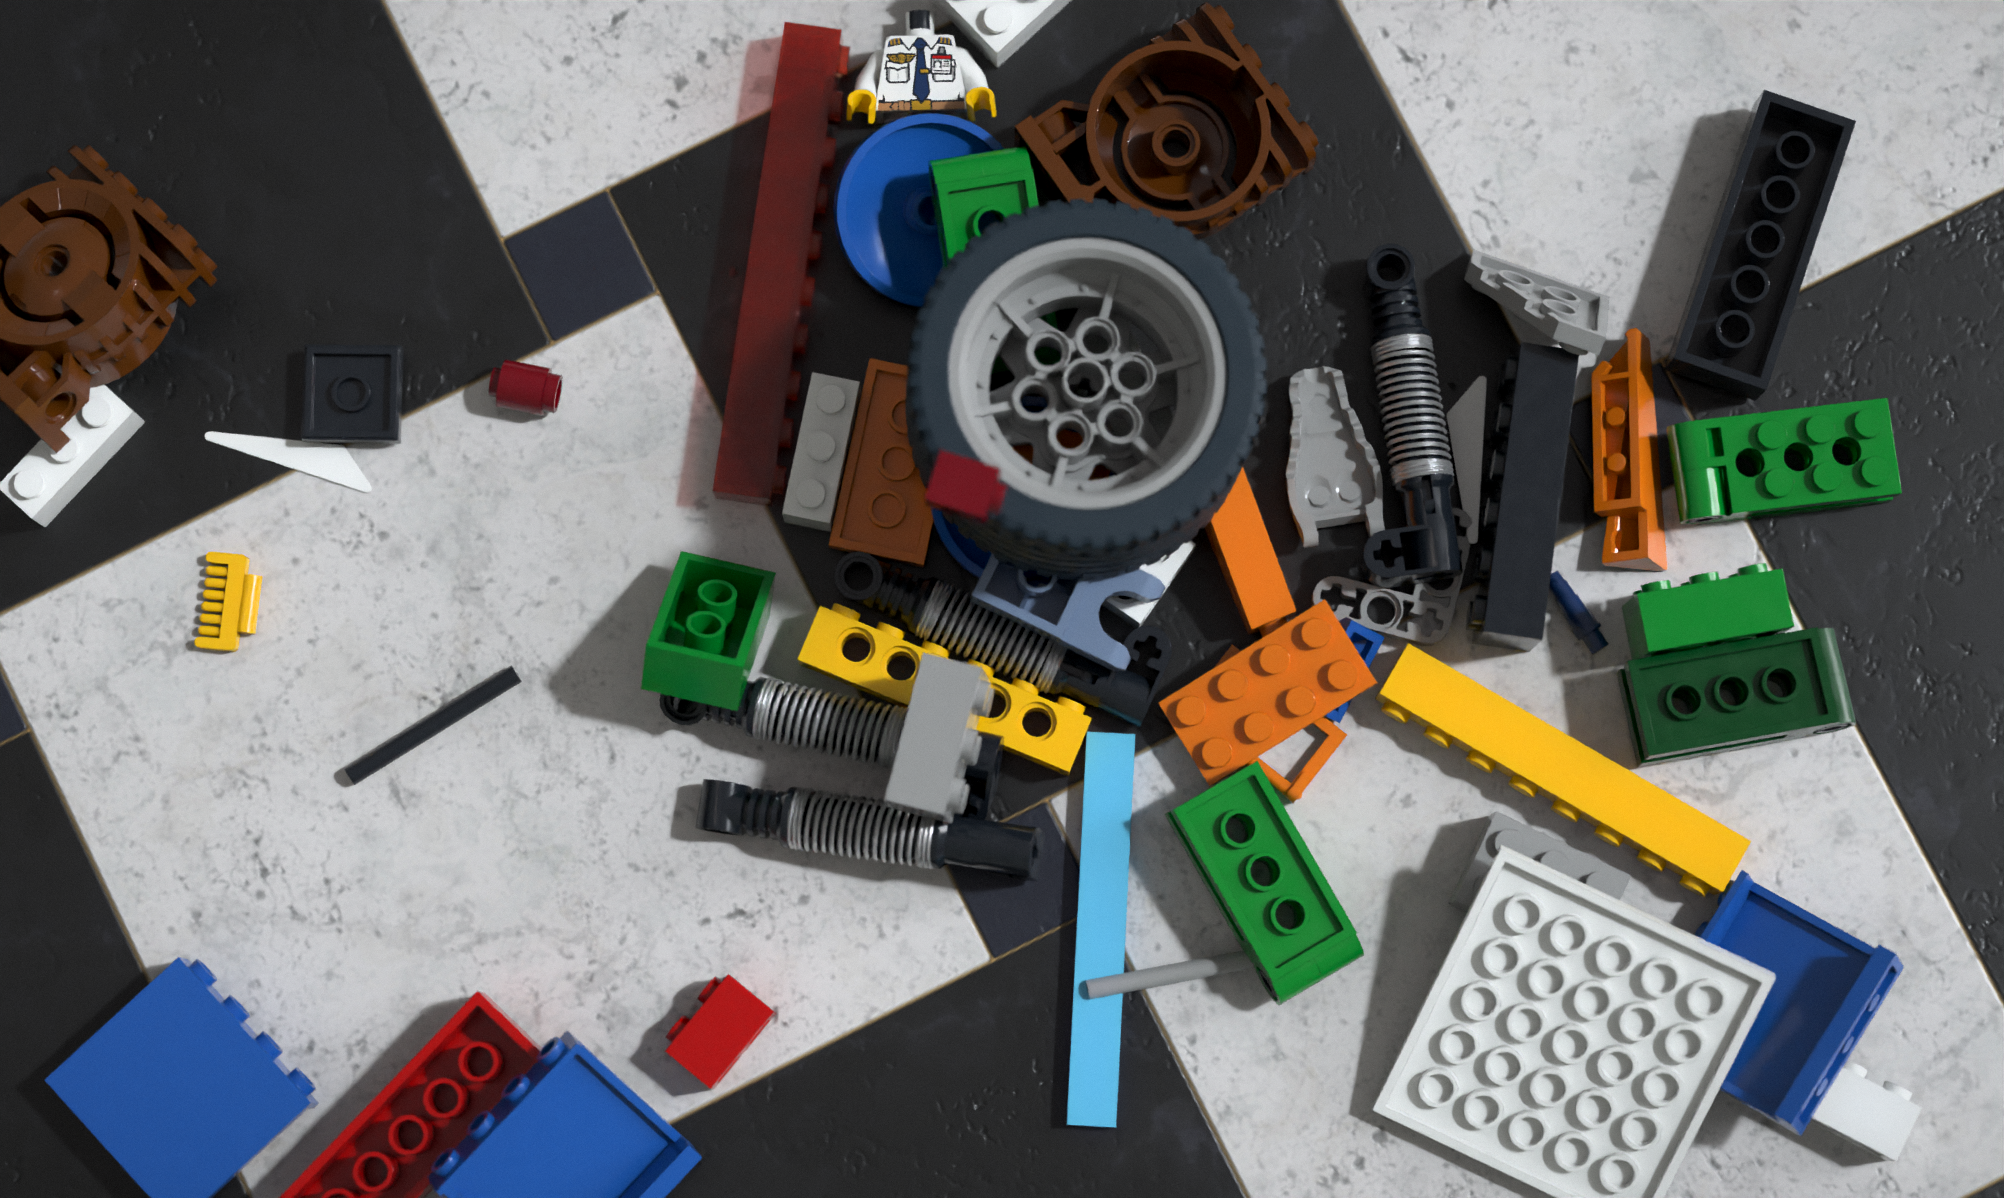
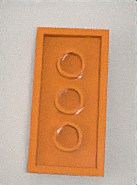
(881, 490)
(1267, 692)

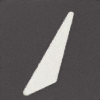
(1466, 436)
(318, 459)

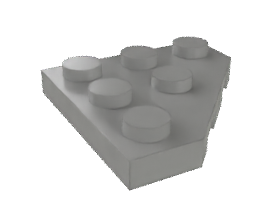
(1549, 304)

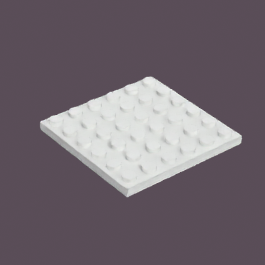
(1572, 1037)

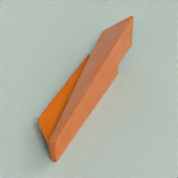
(1628, 458)

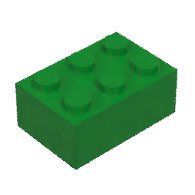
(1707, 611)
(708, 631)

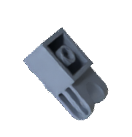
(1064, 608)

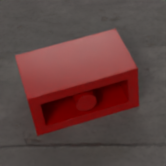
(718, 1030)

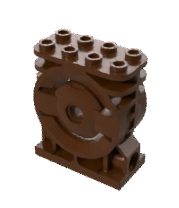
(1194, 59)
(63, 270)

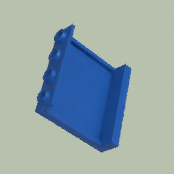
(1816, 1008)
(182, 1086)
(566, 1135)

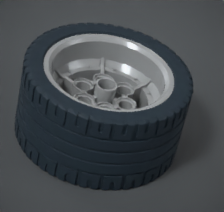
(1117, 271)

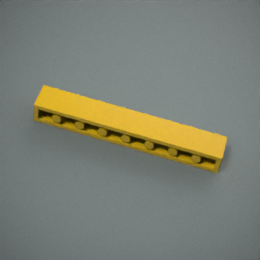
(1563, 771)

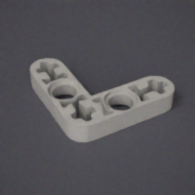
(1423, 599)

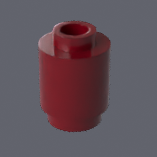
(525, 387)

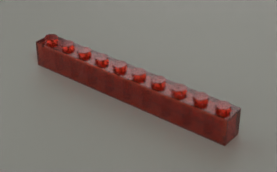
(779, 265)

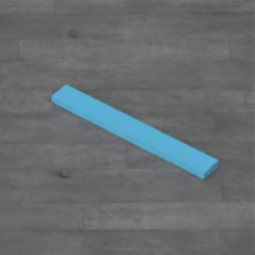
(1100, 927)

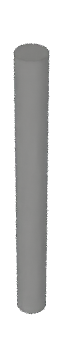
(1168, 974)

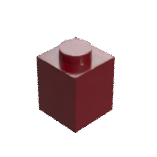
(965, 487)

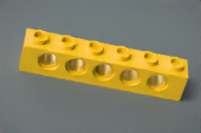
(824, 655)

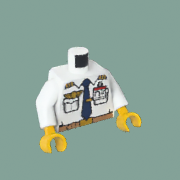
(920, 77)

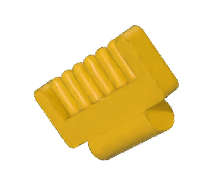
(239, 606)

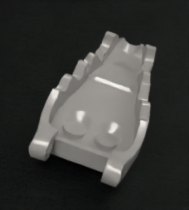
(1330, 463)

